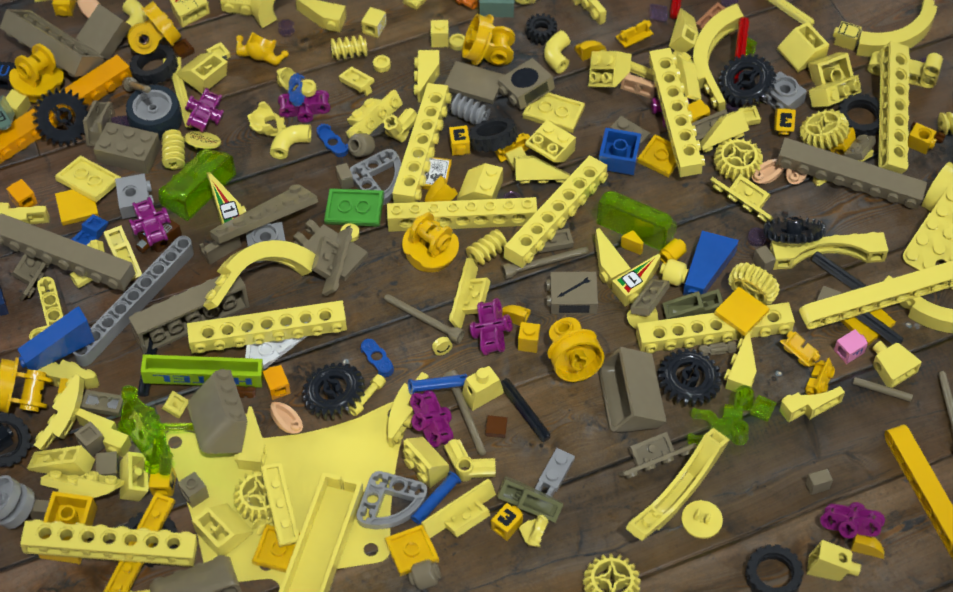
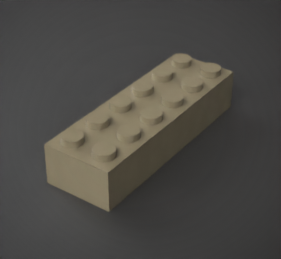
(67, 50)
(169, 319)

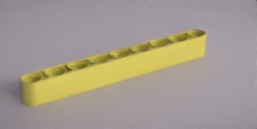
(877, 295)

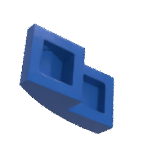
(91, 230)

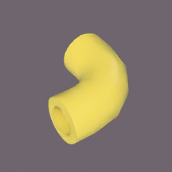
(134, 10)
(553, 51)
(288, 137)

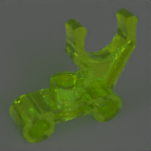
(731, 424)

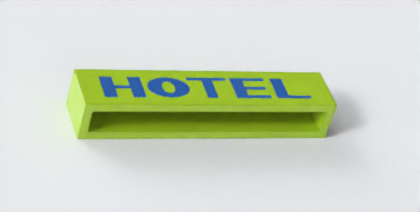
(196, 370)

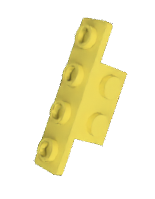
(372, 113)
(747, 193)
(469, 294)
(462, 512)

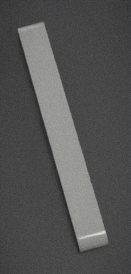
(180, 252)

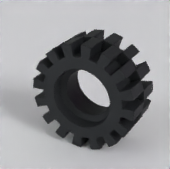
(538, 22)

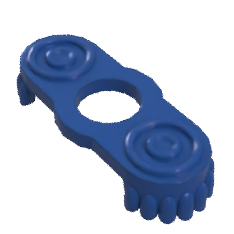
(296, 97)
(325, 134)
(383, 365)

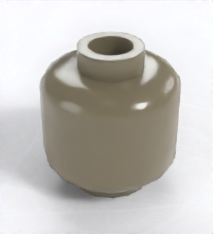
(361, 144)
(425, 574)

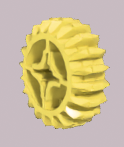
(824, 129)
(740, 155)
(755, 282)
(245, 502)
(628, 579)

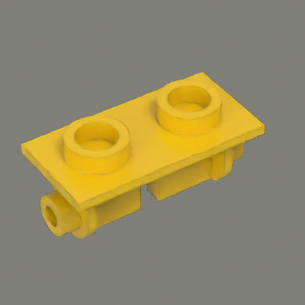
(635, 34)
(522, 138)
(805, 355)
(823, 372)

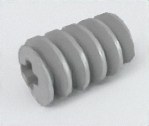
(468, 110)

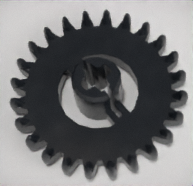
(747, 82)
(49, 103)
(794, 230)
(689, 392)
(317, 404)

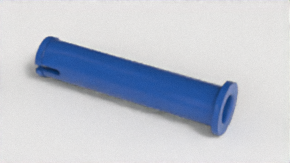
(436, 383)
(435, 498)

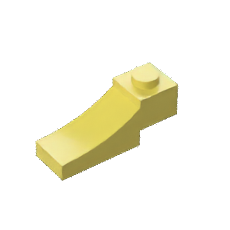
(121, 248)
(810, 405)
(113, 439)

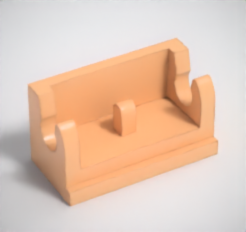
(639, 86)

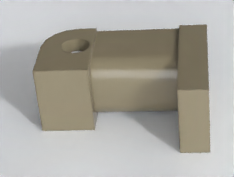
(96, 119)

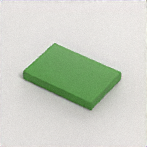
(354, 207)

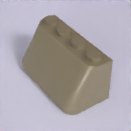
(631, 391)
(218, 415)
(210, 576)

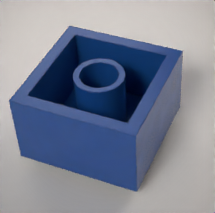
(620, 150)

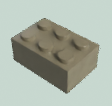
(127, 148)

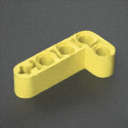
(920, 74)
(51, 311)

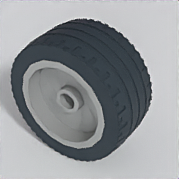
(154, 110)

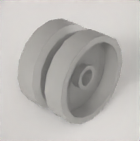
(15, 502)

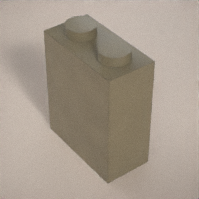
(103, 31)

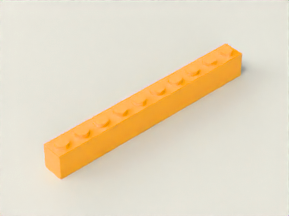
(90, 86)

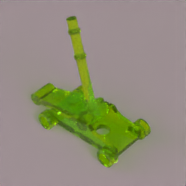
(148, 431)

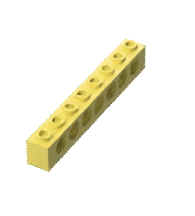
(894, 107)
(675, 112)
(422, 144)
(555, 212)
(464, 213)
(274, 320)
(705, 325)
(98, 549)

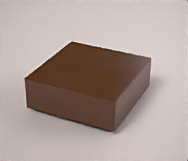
(182, 48)
(496, 426)

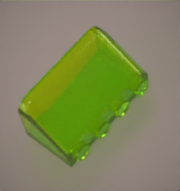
(190, 187)
(626, 214)

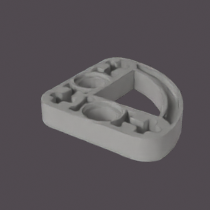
(367, 172)
(380, 490)

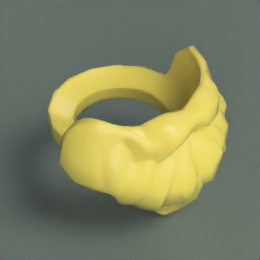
(283, 77)
(533, 530)

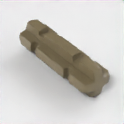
(718, 348)

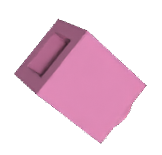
(851, 346)

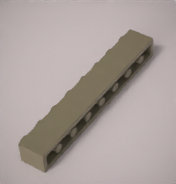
(851, 173)
(65, 253)

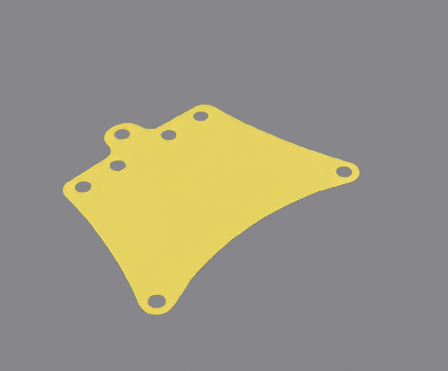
(345, 450)

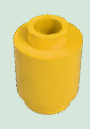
(673, 250)

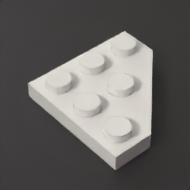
(271, 350)

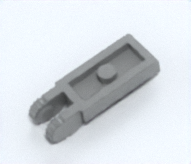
(555, 471)

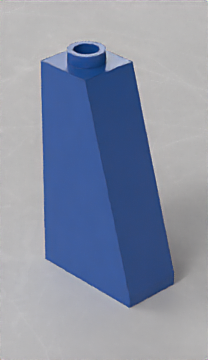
(709, 261)
(56, 341)

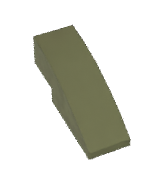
(693, 304)
(529, 499)

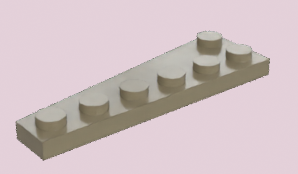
(269, 211)

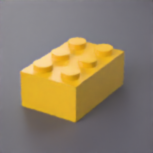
(70, 510)

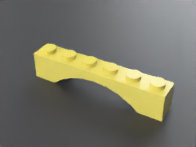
(866, 247)

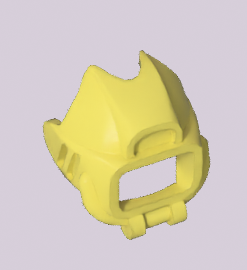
(259, 118)

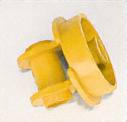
(155, 28)
(488, 42)
(36, 73)
(429, 234)
(574, 350)
(32, 387)

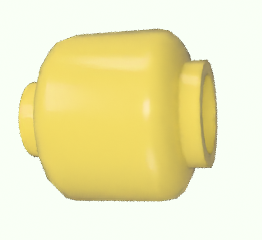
(674, 272)

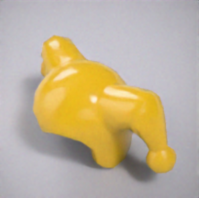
(259, 49)

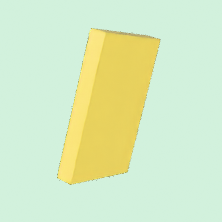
(557, 110)
(87, 178)

